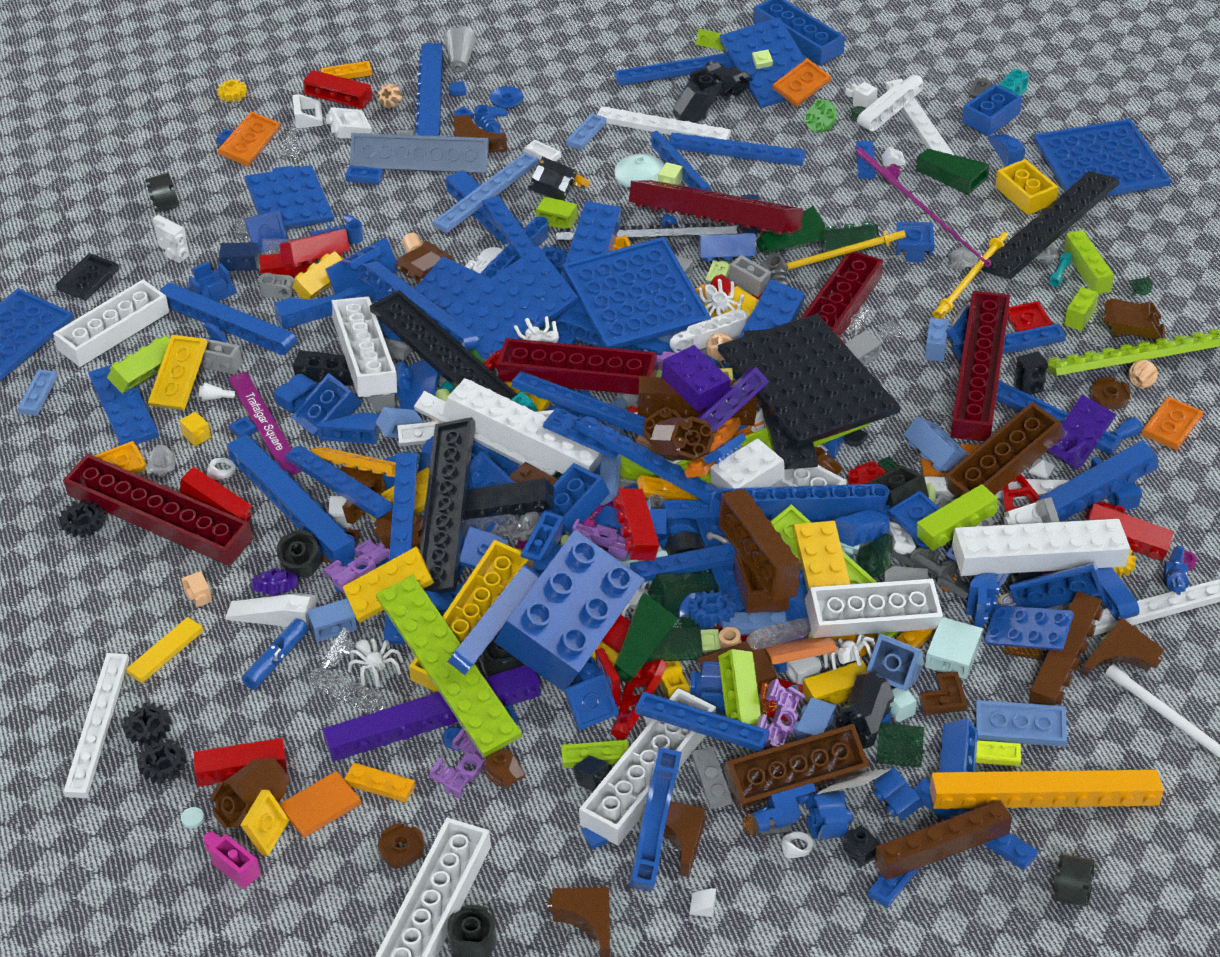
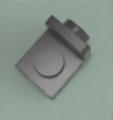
(979, 86)

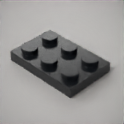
(87, 276)

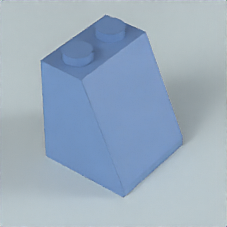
(896, 662)

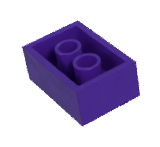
(695, 377)

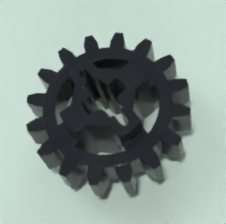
(82, 518)
(147, 724)
(161, 761)

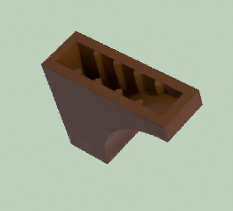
(466, 128)
(371, 480)
(1125, 645)
(763, 668)
(684, 830)
(586, 910)

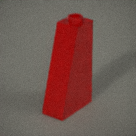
(208, 491)

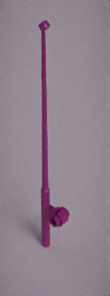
(891, 174)

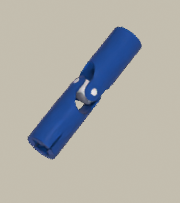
(275, 654)

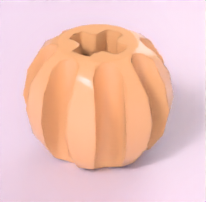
(389, 96)
(712, 345)
(1143, 374)

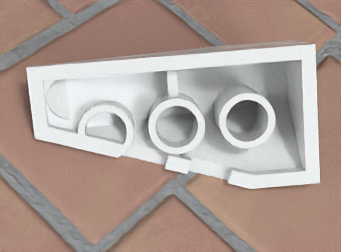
(273, 610)

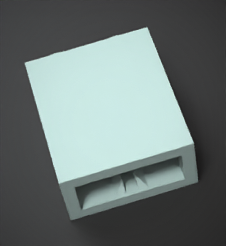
(954, 647)

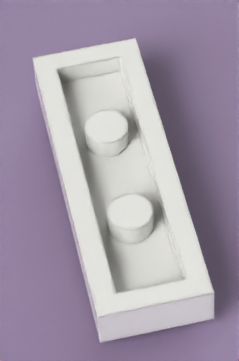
(901, 541)

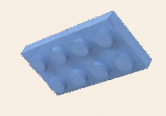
(1021, 723)

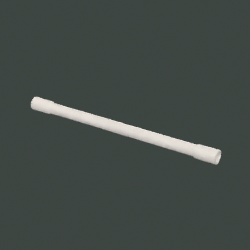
(1124, 680)

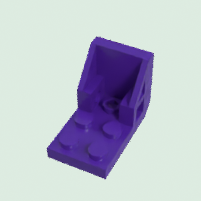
(1082, 432)

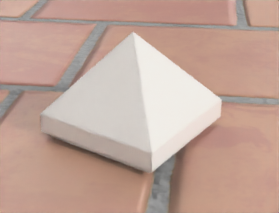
(1041, 468)

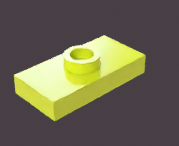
(998, 753)

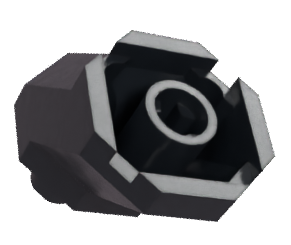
(734, 81)
(698, 95)
(552, 179)
(867, 706)

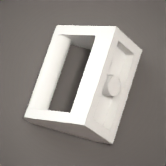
(304, 120)

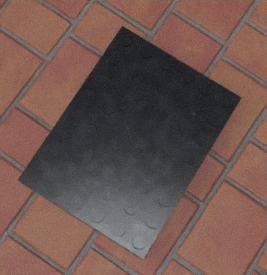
(812, 378)

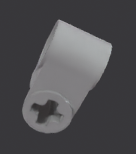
(274, 285)

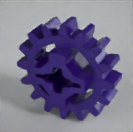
(274, 582)

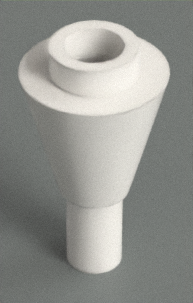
(211, 392)

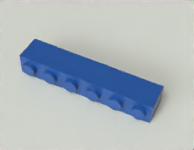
(461, 185)
(1103, 480)

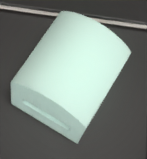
(903, 704)

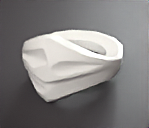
(217, 474)
(790, 850)

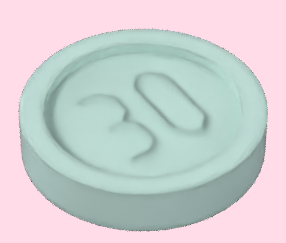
(192, 817)

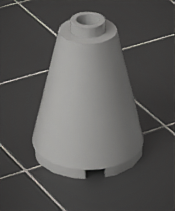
(459, 46)

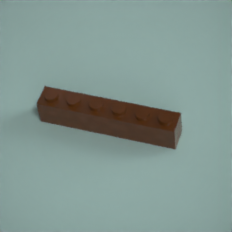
(1058, 665)
(943, 840)

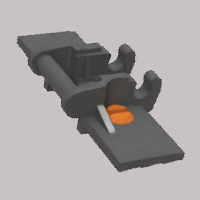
(945, 573)

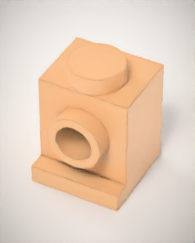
(197, 589)

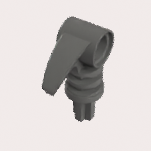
(778, 272)

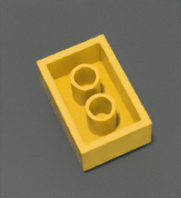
(1026, 186)

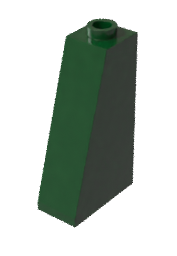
(953, 170)
(807, 235)
(645, 633)

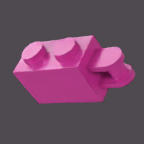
(232, 859)

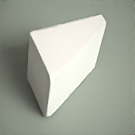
(893, 156)
(703, 903)

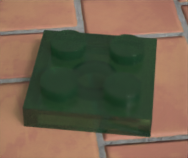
(876, 556)
(900, 745)

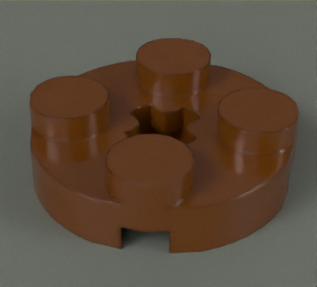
(1119, 393)
(403, 856)

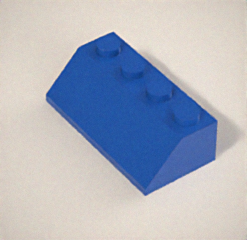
(1057, 587)

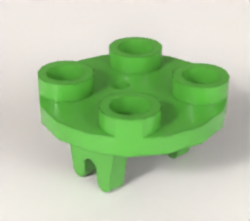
(821, 116)

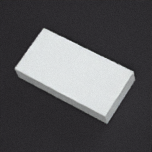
(539, 149)

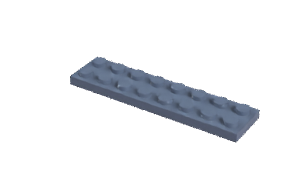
(419, 152)

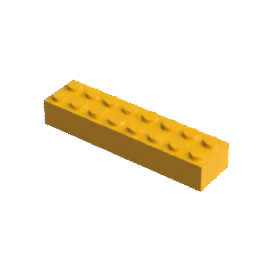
(476, 597)

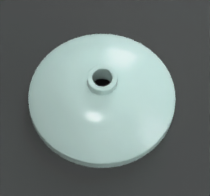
(638, 168)

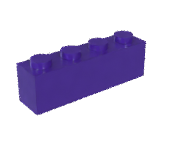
(733, 398)

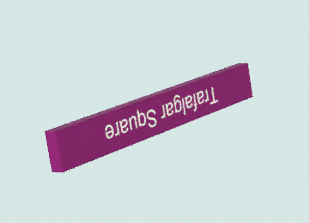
(263, 420)

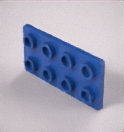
(345, 272)
(414, 381)
(564, 424)
(1029, 627)

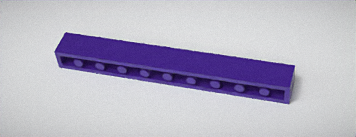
(420, 716)

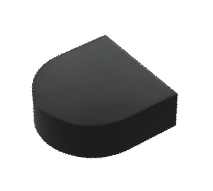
(855, 438)

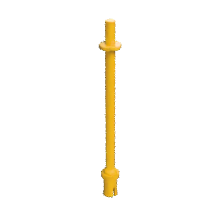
(848, 249)
(946, 305)

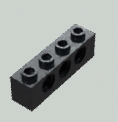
(317, 365)

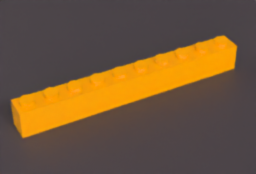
(1046, 789)

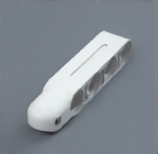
(890, 103)
(698, 334)

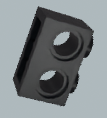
(1030, 373)

